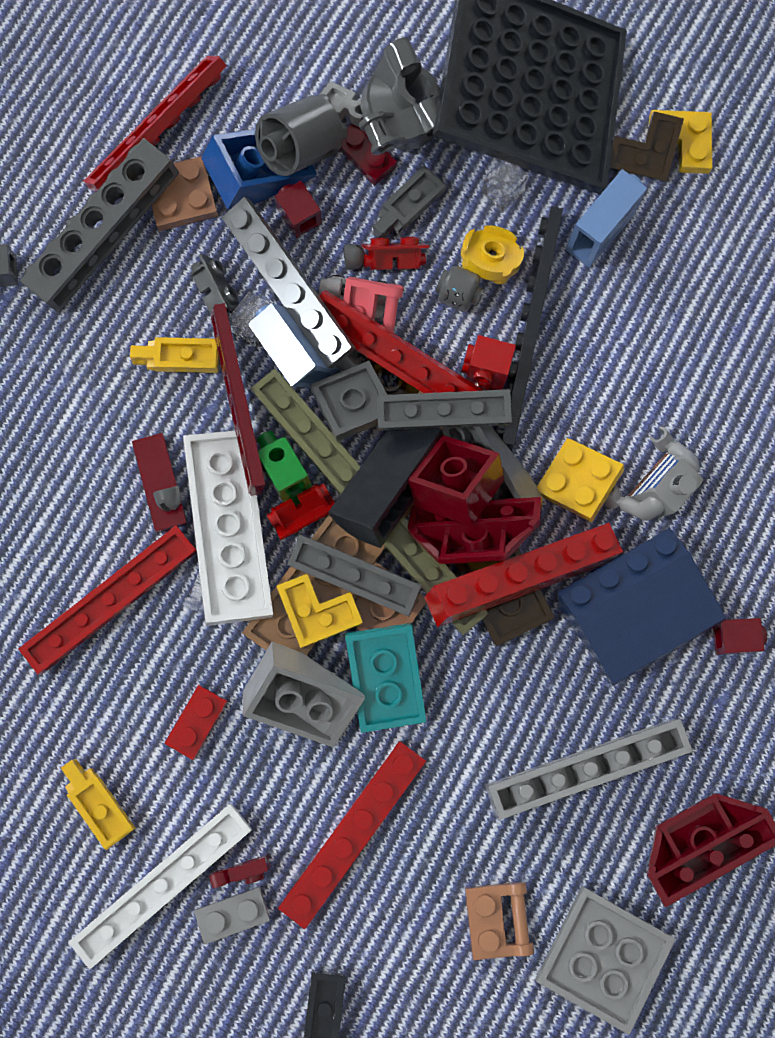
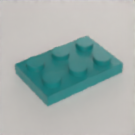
(388, 675)

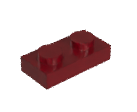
(357, 151)

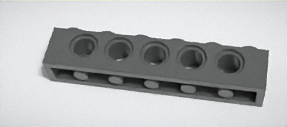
(100, 241)

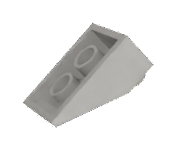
(300, 696)

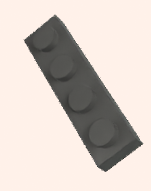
(444, 410)
(354, 575)

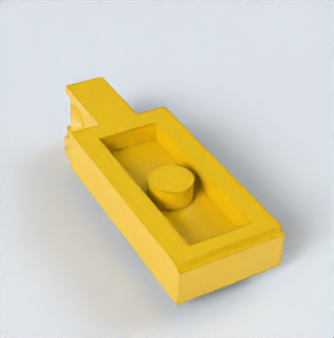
(177, 355)
(96, 804)

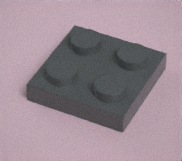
(349, 400)

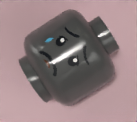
(459, 288)

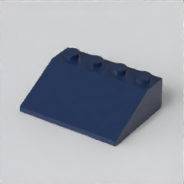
(640, 606)

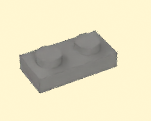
(232, 915)

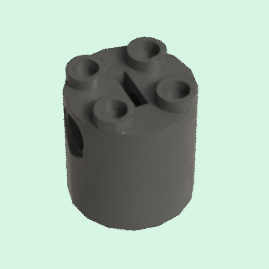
(299, 134)

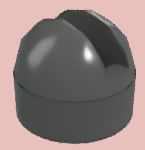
(353, 256)
(168, 498)

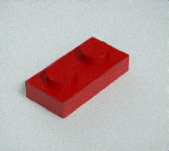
(196, 722)

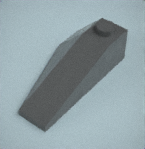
(516, 478)

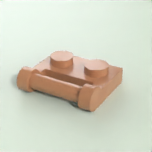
(487, 923)

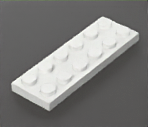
(226, 531)

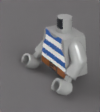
(665, 485)

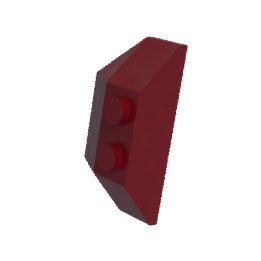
(492, 537)
(706, 844)

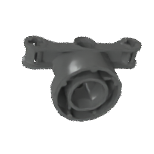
(390, 98)

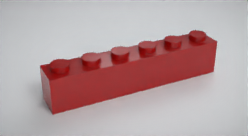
(522, 574)

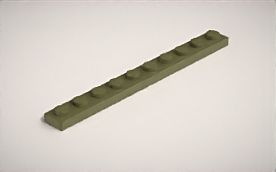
(339, 470)

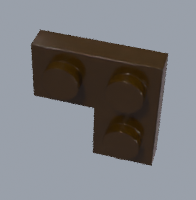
(654, 155)

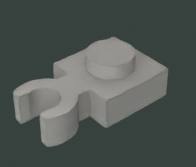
(344, 102)

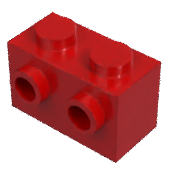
(488, 363)

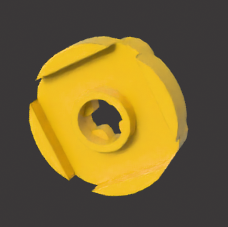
(490, 267)

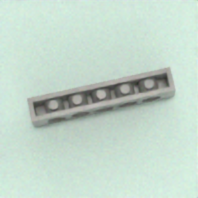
(588, 768)

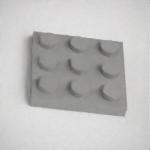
(605, 960)

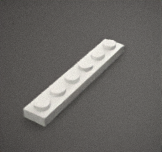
(160, 886)

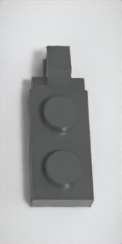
(408, 202)

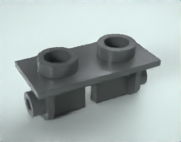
(210, 275)

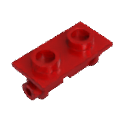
(382, 253)
(290, 518)

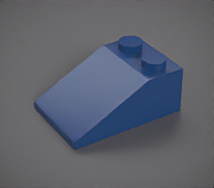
(241, 172)

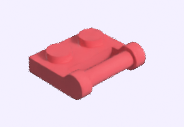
(363, 296)

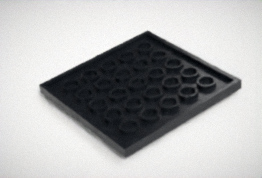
(533, 87)

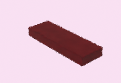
(156, 475)

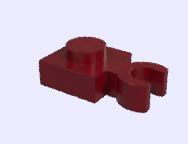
(250, 871)

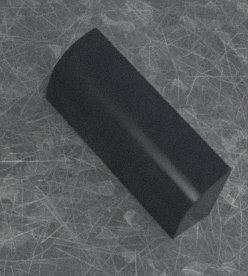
(380, 488)

